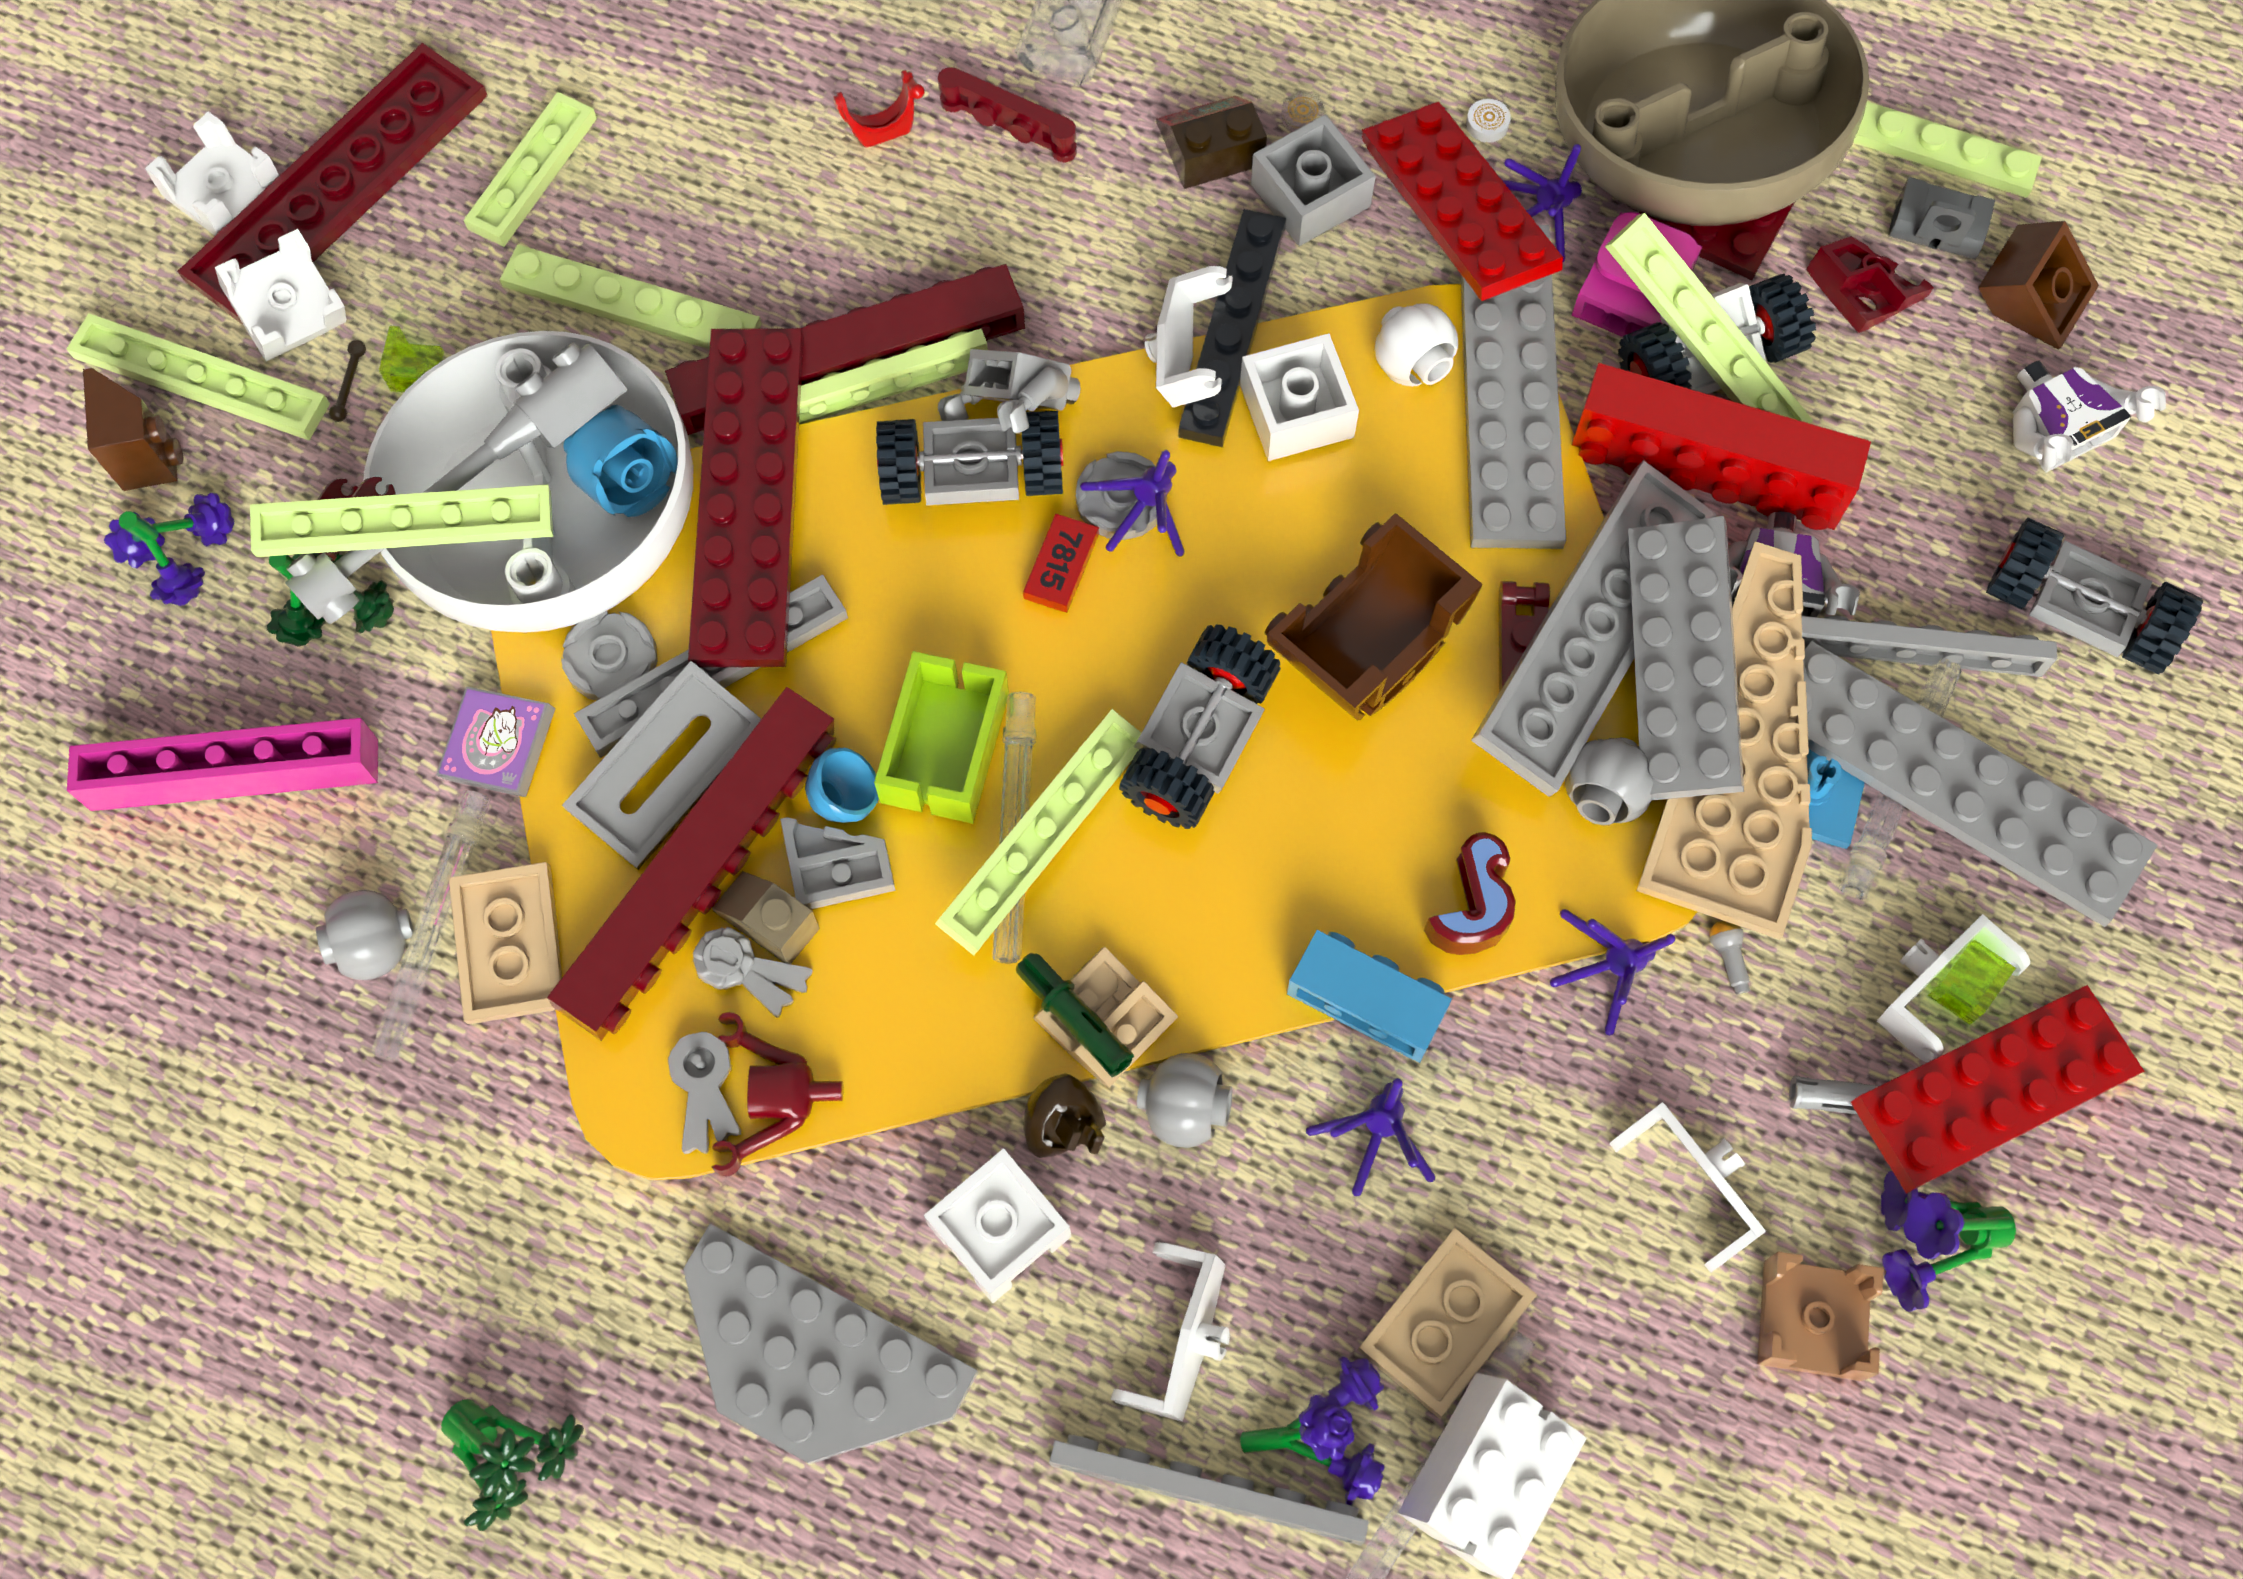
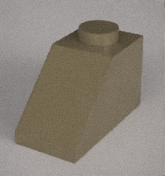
(767, 916)

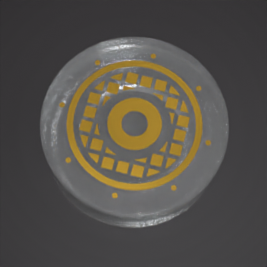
(1300, 110)

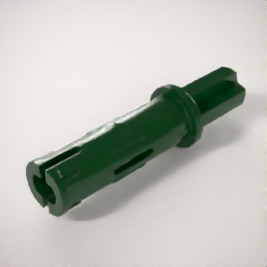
(1074, 1014)

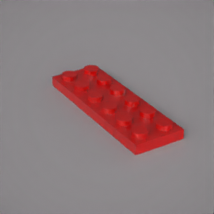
(1462, 201)
(1996, 1088)

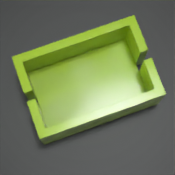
(942, 737)

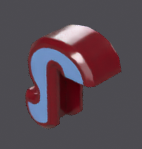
(1488, 898)

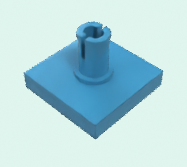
(1834, 801)

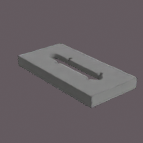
(600, 795)

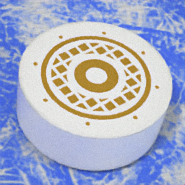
(1488, 120)

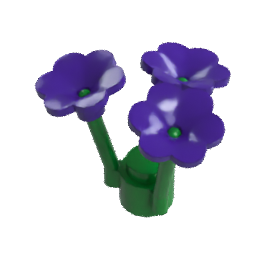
(1934, 1226)

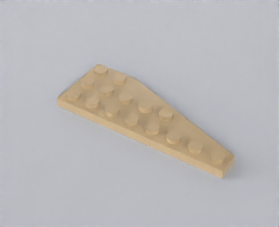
(1748, 849)

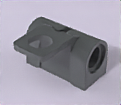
(1941, 218)

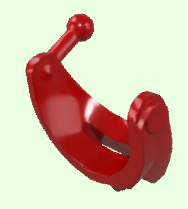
(887, 124)

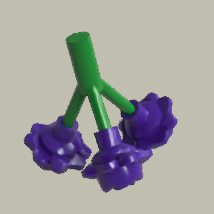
(141, 541)
(1328, 1430)

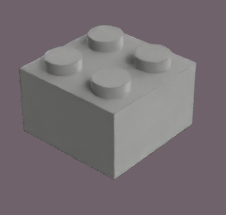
(1312, 179)

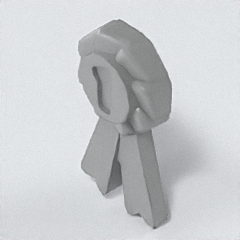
(727, 960)
(700, 1067)

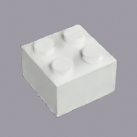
(1298, 397)

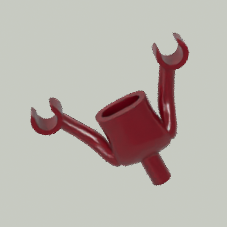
(773, 1092)

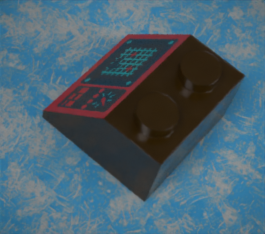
(1213, 140)

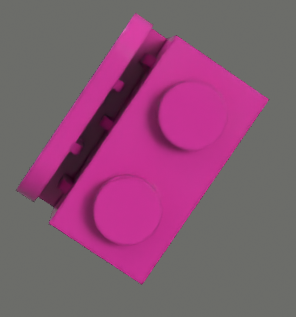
(1611, 297)

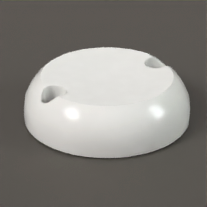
(528, 581)

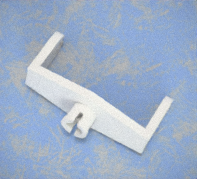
(1174, 337)
(1927, 966)
(1712, 1165)
(1196, 1336)

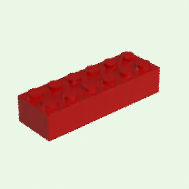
(1721, 447)

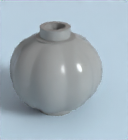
(1610, 781)
(364, 934)
(1185, 1100)

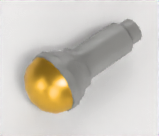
(1728, 941)

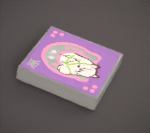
(496, 741)

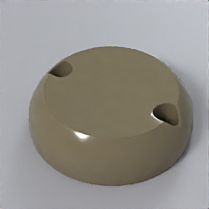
(1710, 103)

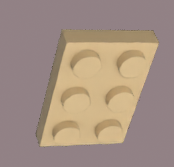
(505, 941)
(1447, 1323)

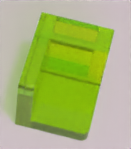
(406, 362)
(1972, 982)

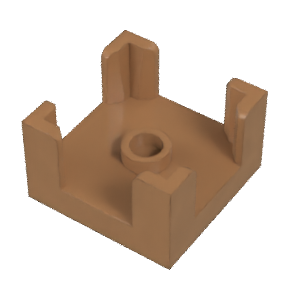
(1818, 1318)

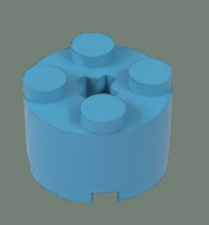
(620, 462)

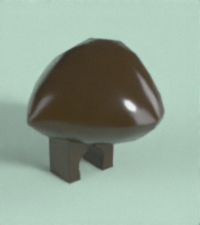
(1062, 1117)

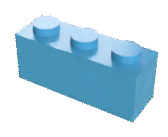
(1369, 994)

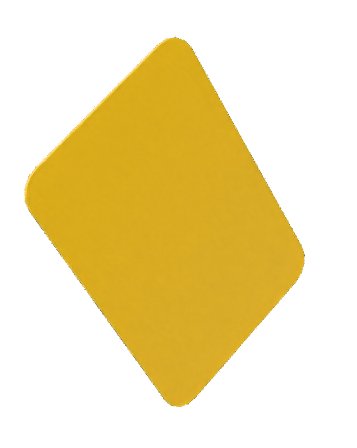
(1312, 831)

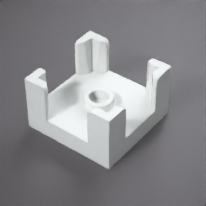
(217, 179)
(282, 297)
(997, 1224)

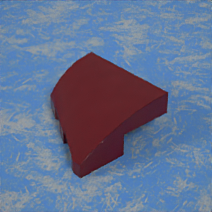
(1852, 271)

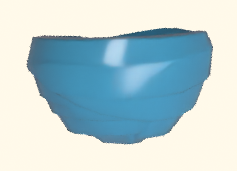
(841, 786)

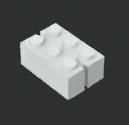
(1492, 1475)

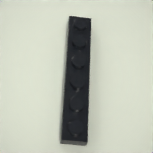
(1234, 324)

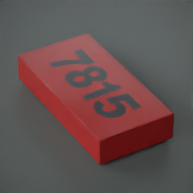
(1061, 563)

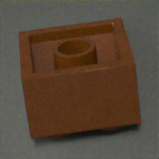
(2040, 282)
(127, 435)

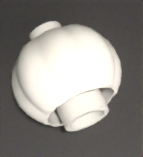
(1419, 340)

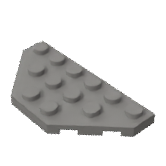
(809, 1361)

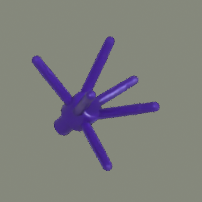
(1551, 194)
(1150, 491)
(1622, 959)
(1383, 1120)

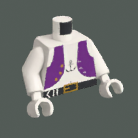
(2074, 413)

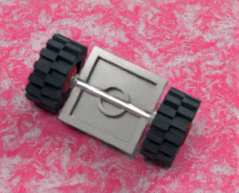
(968, 460)
(2094, 598)
(1200, 726)

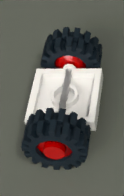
(1767, 313)

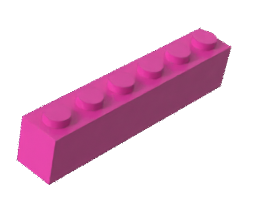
(223, 764)

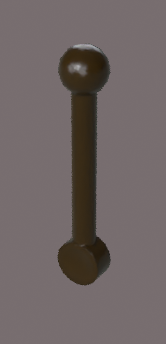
(356, 350)

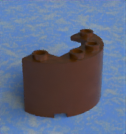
(1378, 620)

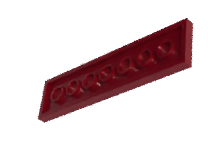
(344, 168)
(747, 499)

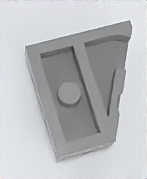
(835, 866)

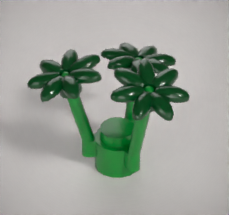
(475, 1431)

